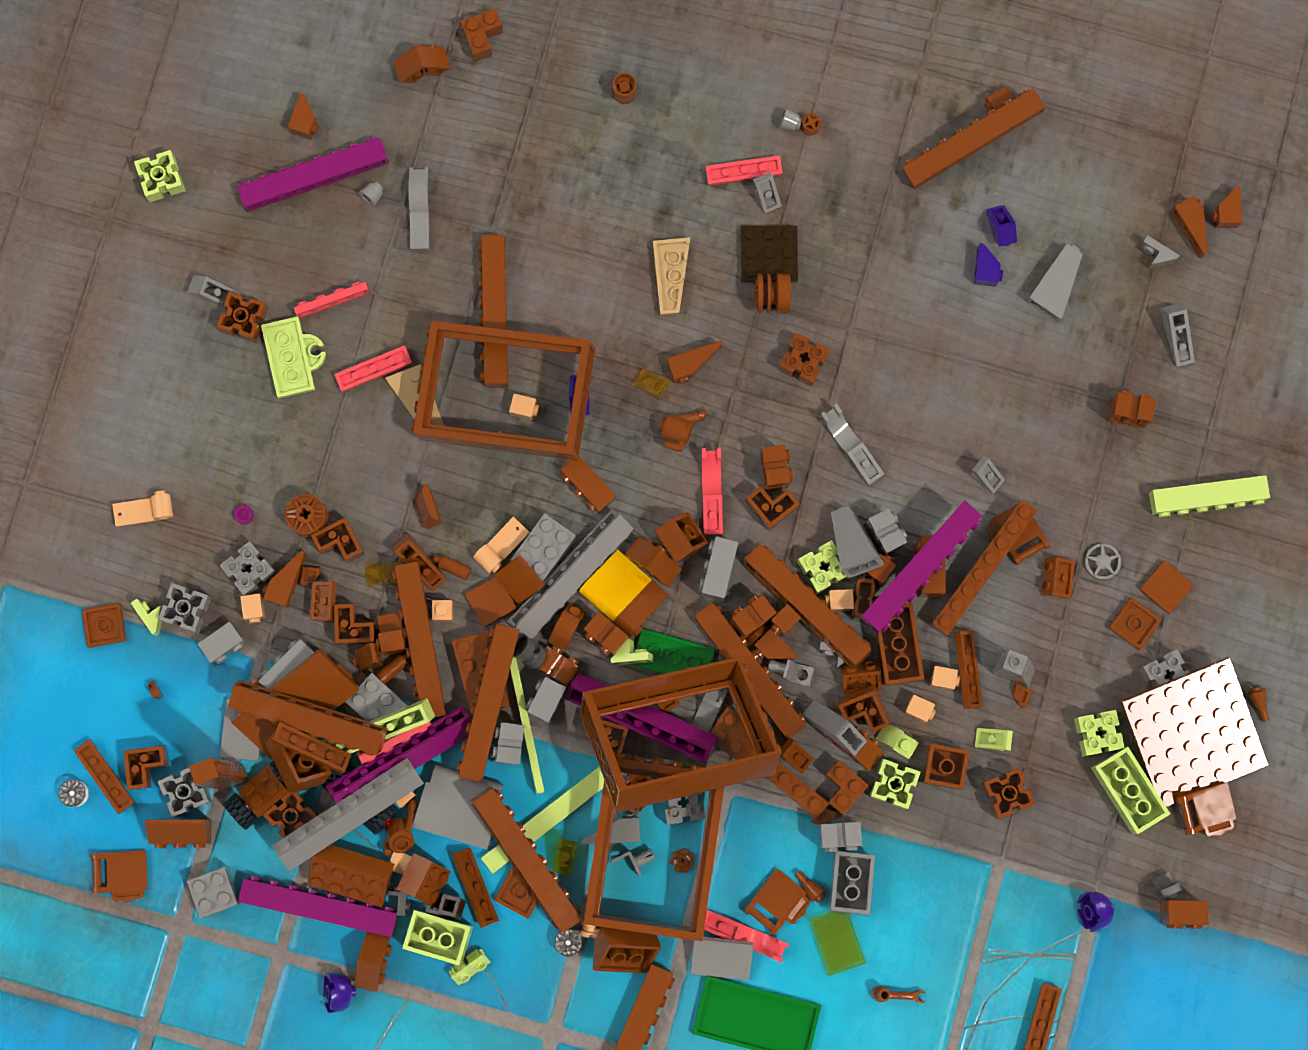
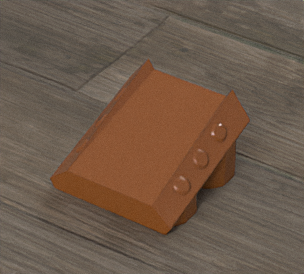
(427, 508)

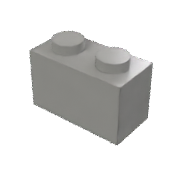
(221, 643)

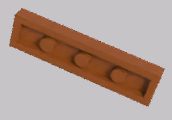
(968, 669)
(310, 747)
(104, 776)
(798, 791)
(475, 887)
(1042, 1017)

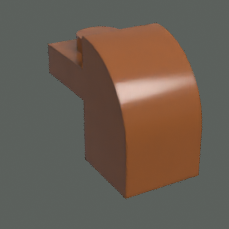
(566, 626)

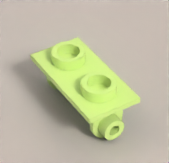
(477, 962)

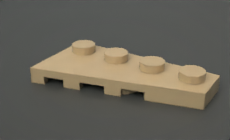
(670, 268)
(405, 386)

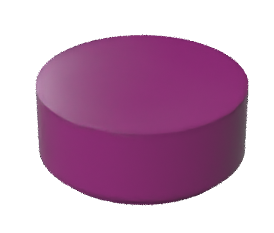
(243, 514)

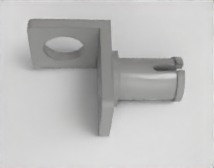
(791, 670)
(638, 860)

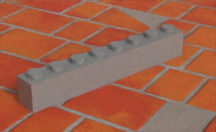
(571, 574)
(347, 814)

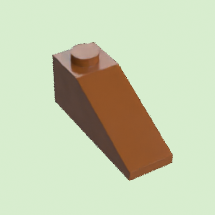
(1191, 219)
(689, 363)
(410, 552)
(284, 582)
(368, 657)

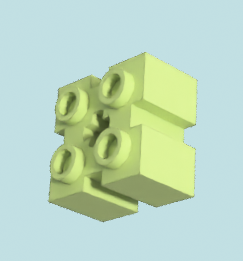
(150, 171)
(821, 579)
(1106, 723)
(905, 778)

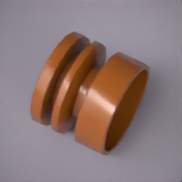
(773, 293)
(316, 520)

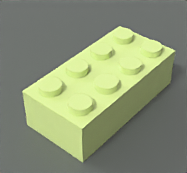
(1130, 791)

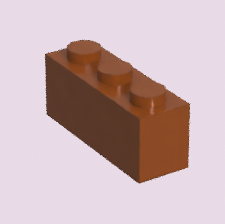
(587, 485)

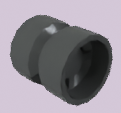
(529, 652)

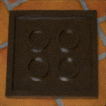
(768, 251)

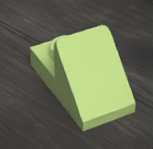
(150, 619)
(626, 655)
(993, 739)
(897, 741)

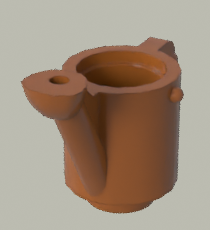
(679, 428)
(400, 832)

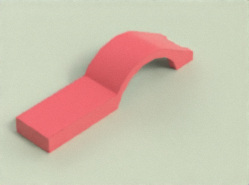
(712, 492)
(733, 930)

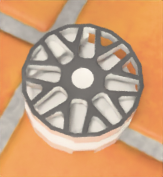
(74, 793)
(568, 943)

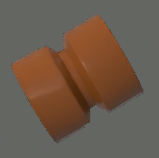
(624, 88)

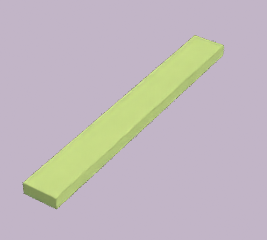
(527, 728)
(551, 815)

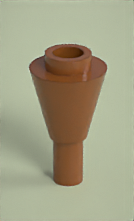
(1258, 698)
(813, 890)

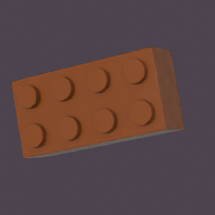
(900, 650)
(470, 658)
(351, 875)

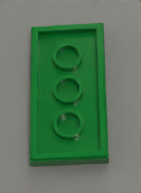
(672, 653)

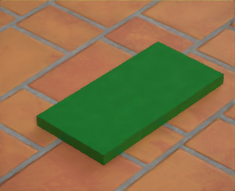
(754, 1017)

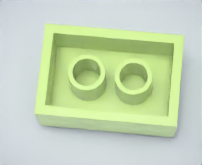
(437, 937)

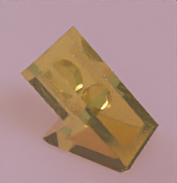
(652, 383)
(380, 573)
(564, 856)

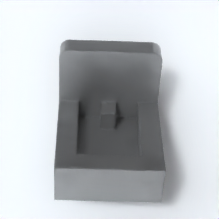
(1165, 886)
(404, 904)

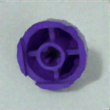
(1095, 911)
(338, 992)

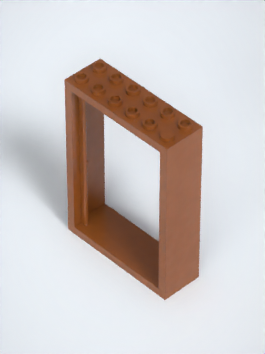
(491, 440)
(669, 687)
(657, 769)

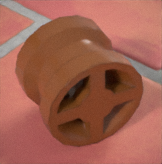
(811, 120)

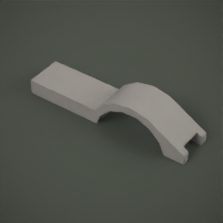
(419, 209)
(852, 445)
(709, 709)

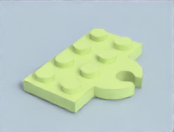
(291, 356)

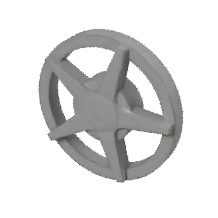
(1103, 561)

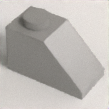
(209, 290)

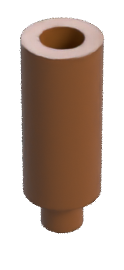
(452, 566)
(393, 668)

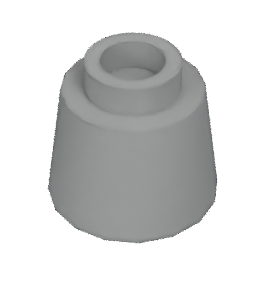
(790, 121)
(371, 193)

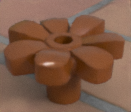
(687, 860)

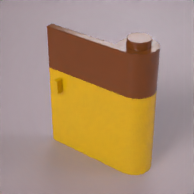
(623, 593)

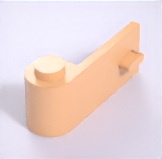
(145, 510)
(502, 544)

